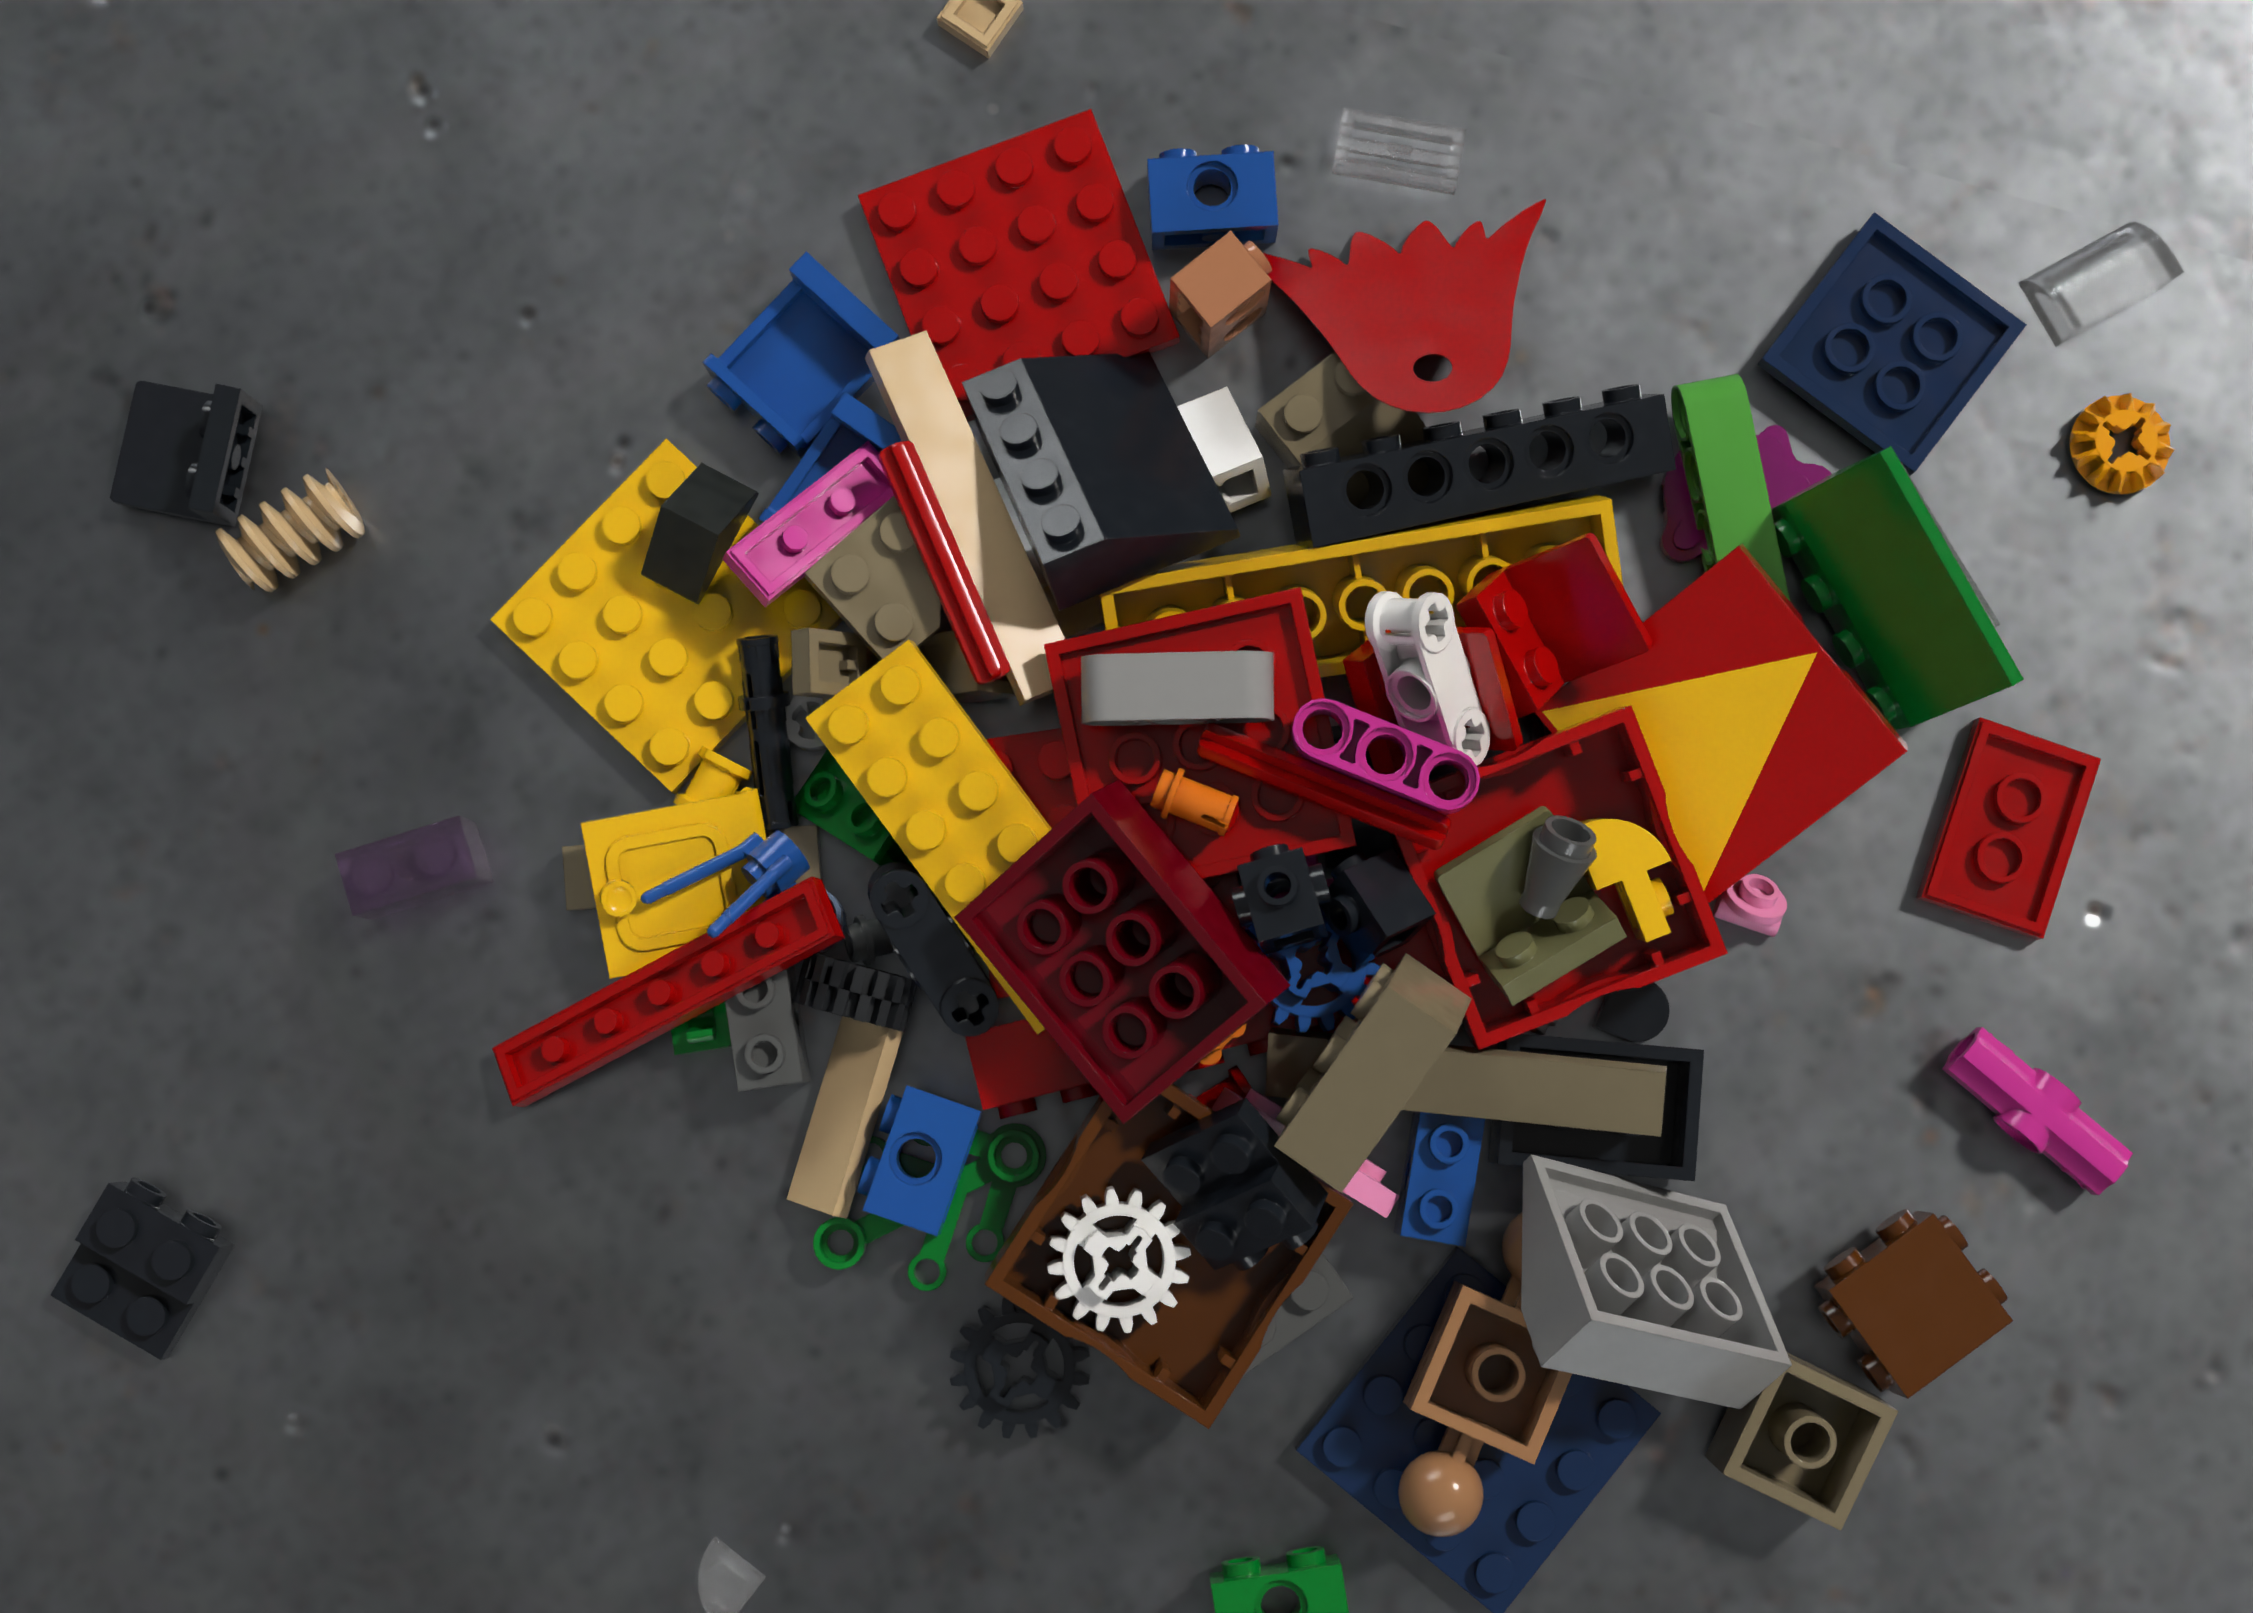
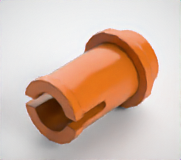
(1193, 801)

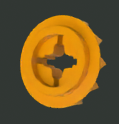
(2092, 444)

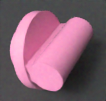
(1753, 904)

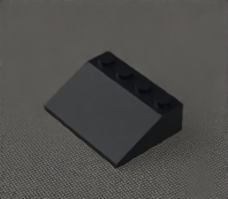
(1098, 469)

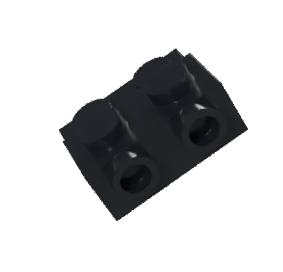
(1236, 1187)
(142, 1266)

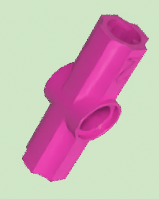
(2037, 1111)

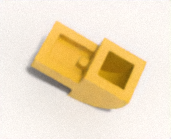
(1623, 860)

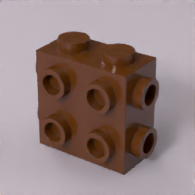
(1911, 1301)

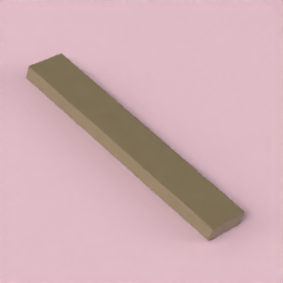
(1506, 1085)

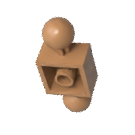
(1486, 1389)

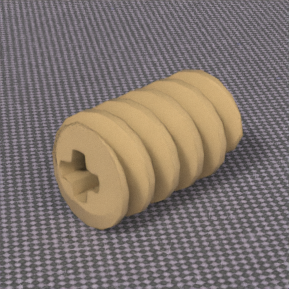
(291, 533)

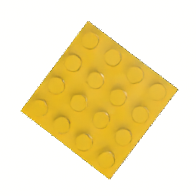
(637, 653)

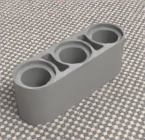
(1177, 688)

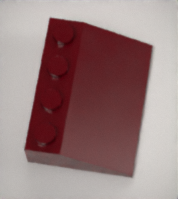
(1121, 950)

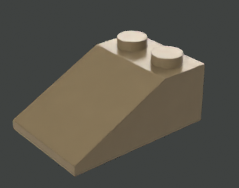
(1334, 411)

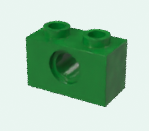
(1307, 1572)

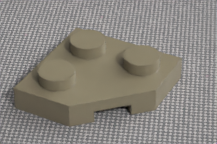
(879, 583)

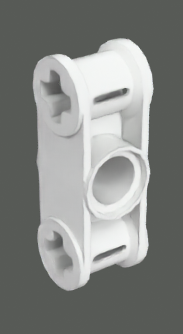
(1427, 670)

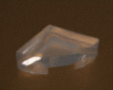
(726, 1579)

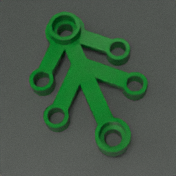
(974, 1175)

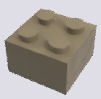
(1805, 1441)

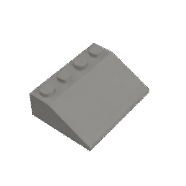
(1642, 1287)

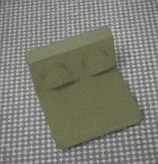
(1511, 944)

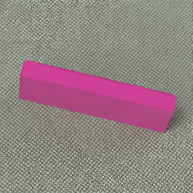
(810, 525)

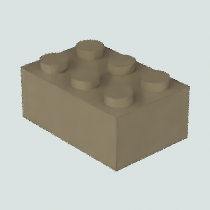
(1370, 1070)

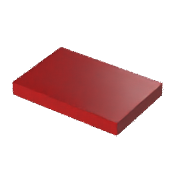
(2008, 828)

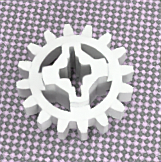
(1141, 1277)

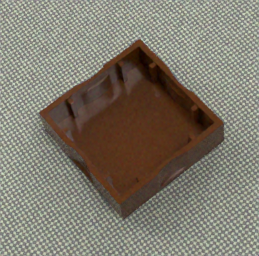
(1221, 1315)

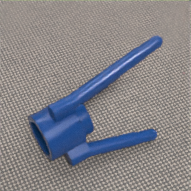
(770, 869)

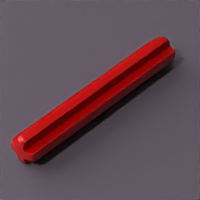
(944, 562)
(1323, 786)

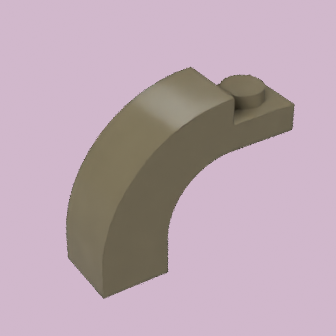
(832, 660)

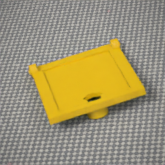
(653, 848)

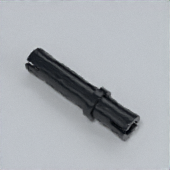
(767, 729)

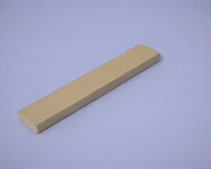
(933, 420)

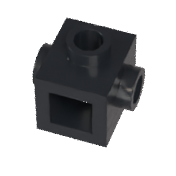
(1288, 919)

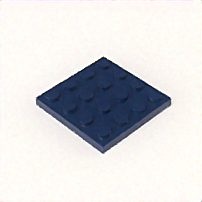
(1527, 1507)

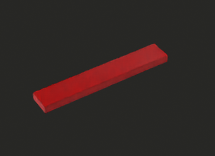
(668, 992)

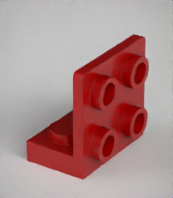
(1556, 619)
(1488, 678)

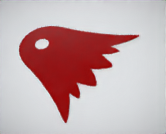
(1417, 303)

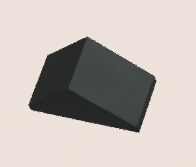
(696, 531)

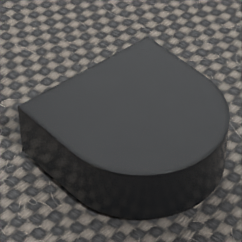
(1634, 1013)

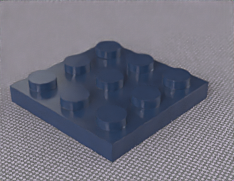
(1891, 343)

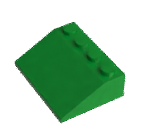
(1892, 592)

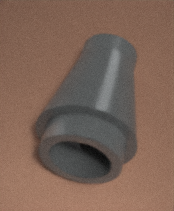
(1557, 861)

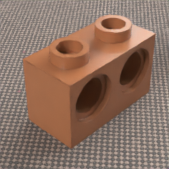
(1221, 292)

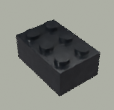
(1608, 1152)

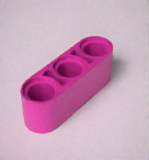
(1418, 753)

